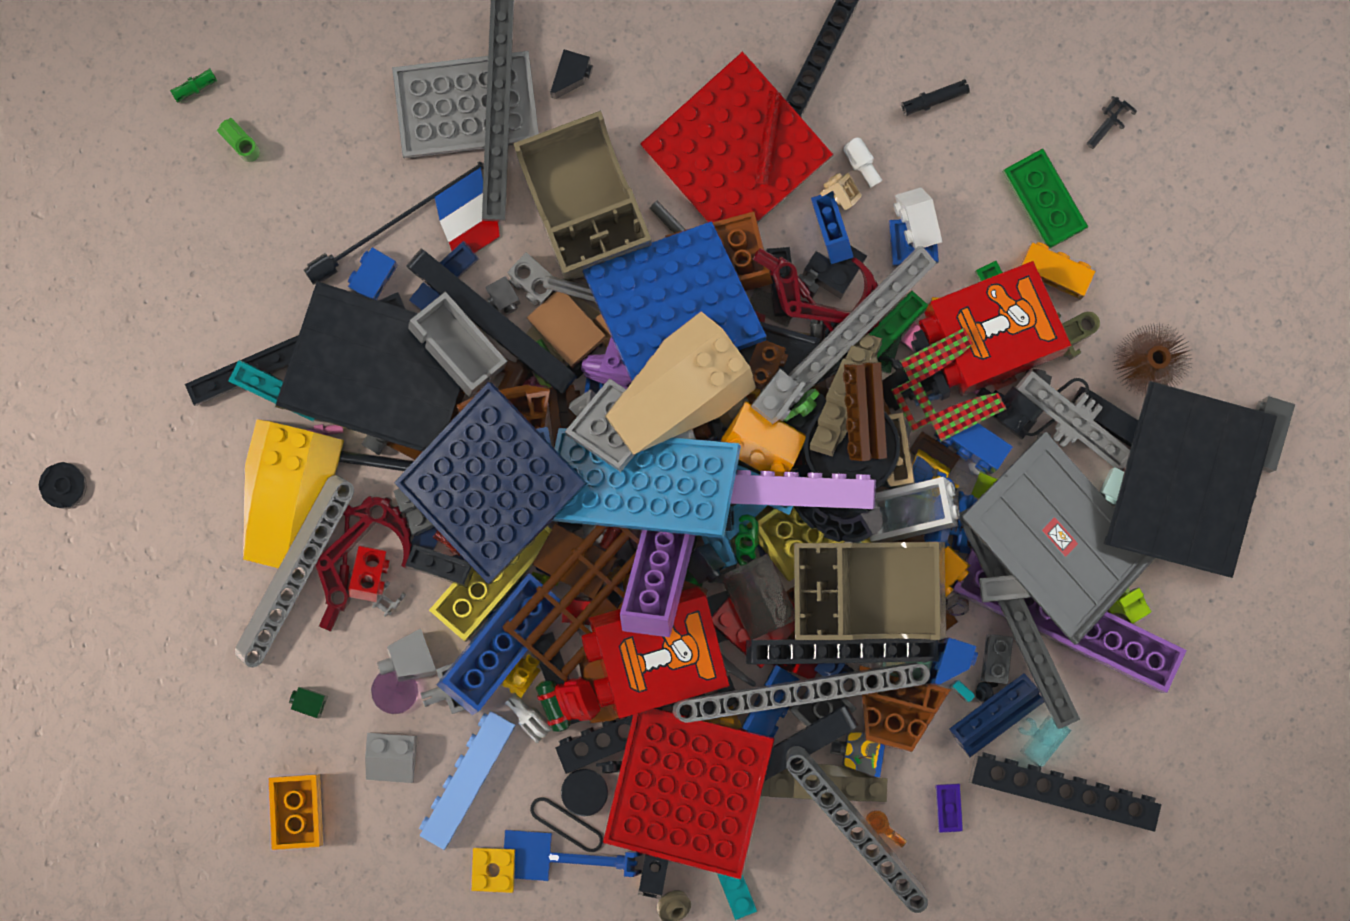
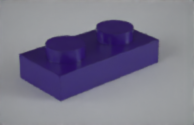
(949, 808)

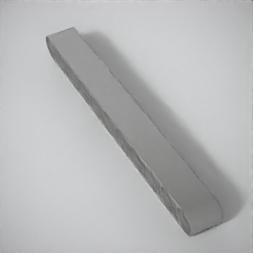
(813, 693)

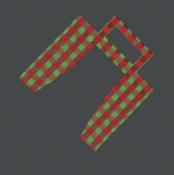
(928, 362)

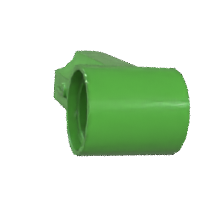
(238, 139)

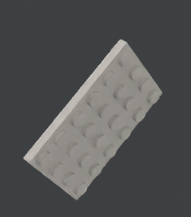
(445, 105)

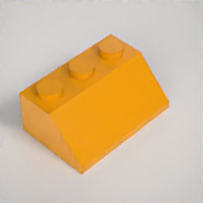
(763, 443)

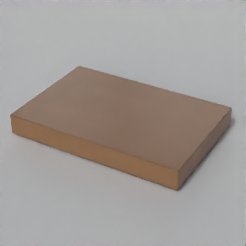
(566, 328)

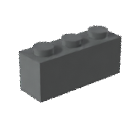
(1284, 413)

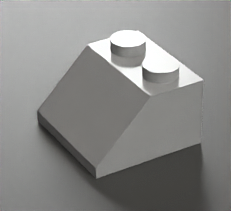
(390, 757)

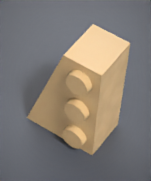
(903, 473)

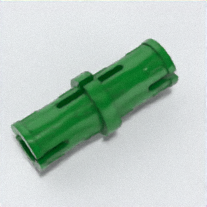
(193, 85)

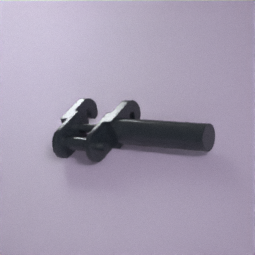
(1109, 122)

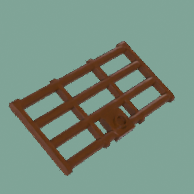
(597, 606)

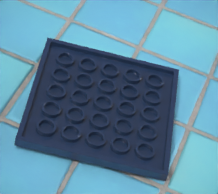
(490, 483)

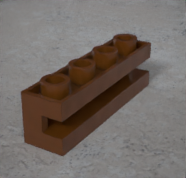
(559, 409)
(865, 411)

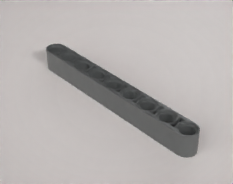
(861, 839)

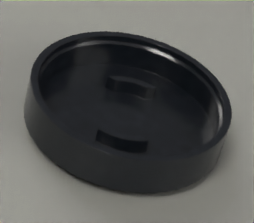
(840, 462)

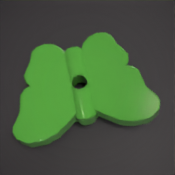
(804, 405)

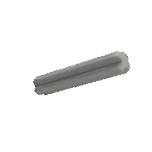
(568, 287)

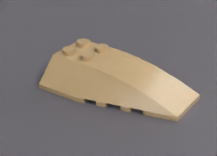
(682, 386)

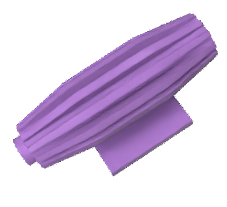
(606, 366)

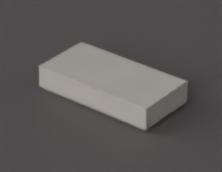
(1001, 589)

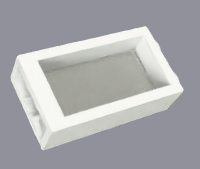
(916, 510)

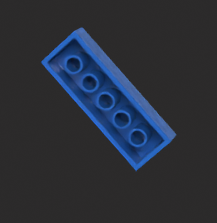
(493, 651)

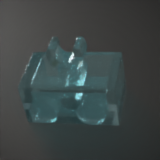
(1043, 740)

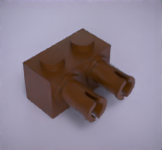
(766, 362)

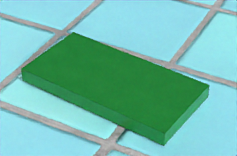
(1045, 198)

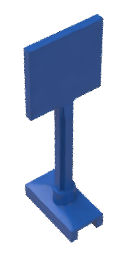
(535, 855)

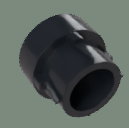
(1018, 410)

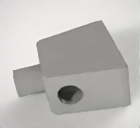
(408, 658)

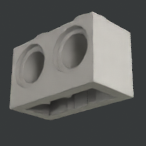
(529, 284)

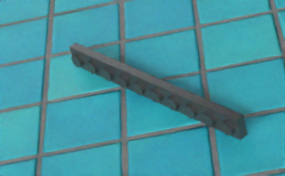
(498, 110)
(1027, 638)

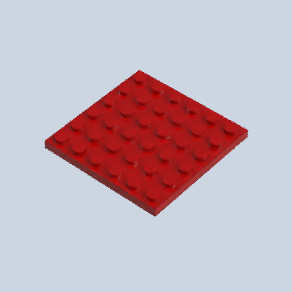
(715, 146)
(689, 791)

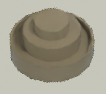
(673, 906)

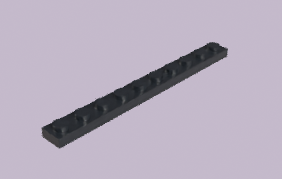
(267, 360)

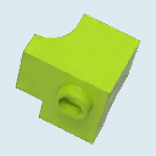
(1131, 606)

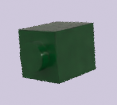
(308, 702)

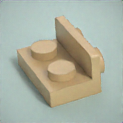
(844, 188)

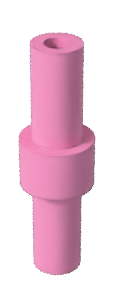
(326, 430)

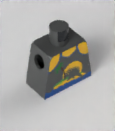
(860, 753)

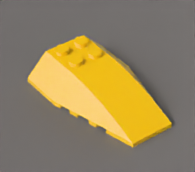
(281, 485)

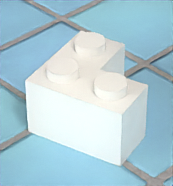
(919, 214)

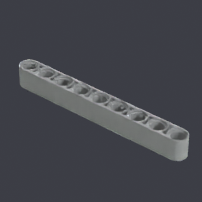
(294, 582)

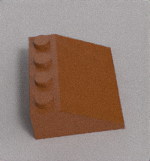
(741, 241)

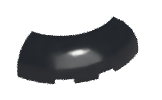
(840, 523)

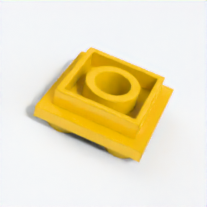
(481, 877)

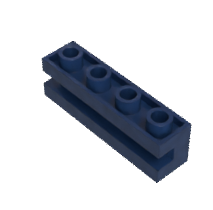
(996, 715)

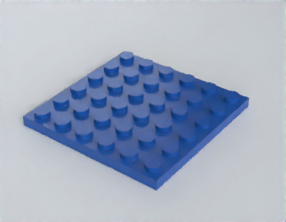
(666, 285)

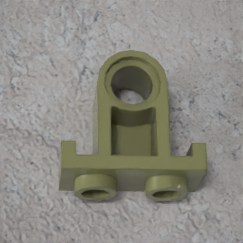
(1077, 333)

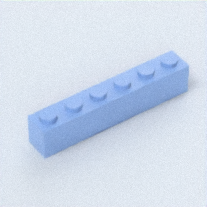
(467, 780)

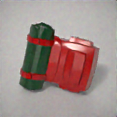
(567, 701)

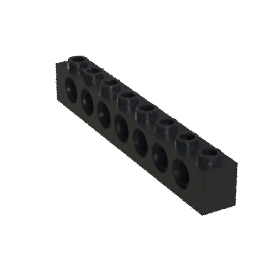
(841, 651)
(572, 761)
(1145, 818)

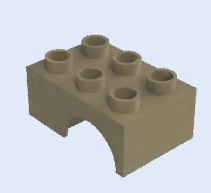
(581, 195)
(870, 591)

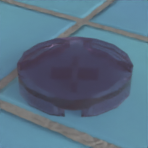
(393, 695)

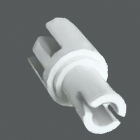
(862, 160)
(529, 718)

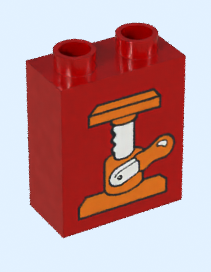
(1007, 322)
(654, 669)

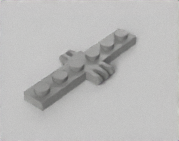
(1074, 420)

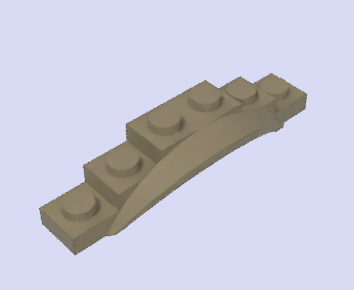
(833, 418)
(851, 782)

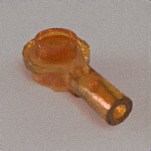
(880, 824)

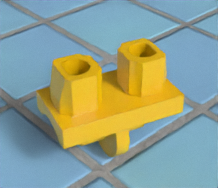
(522, 675)

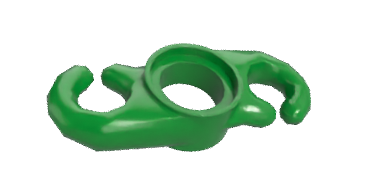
(752, 533)

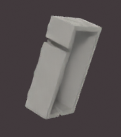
(457, 344)

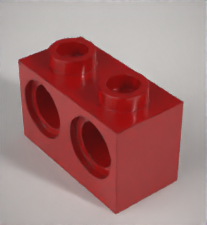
(364, 573)

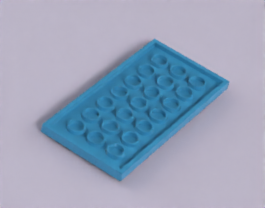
(666, 488)

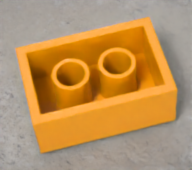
(295, 811)

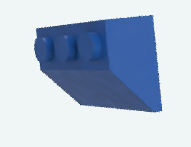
(954, 659)
(765, 721)

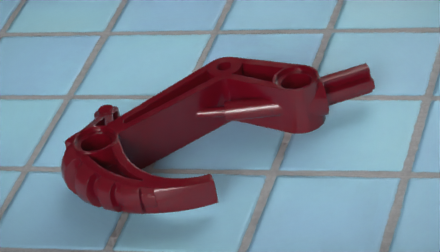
(791, 287)
(336, 581)

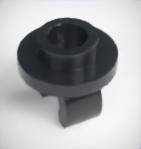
(985, 691)

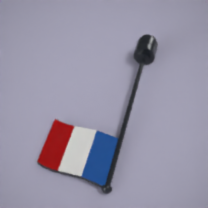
(459, 214)

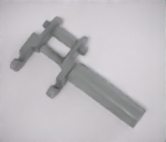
(377, 604)

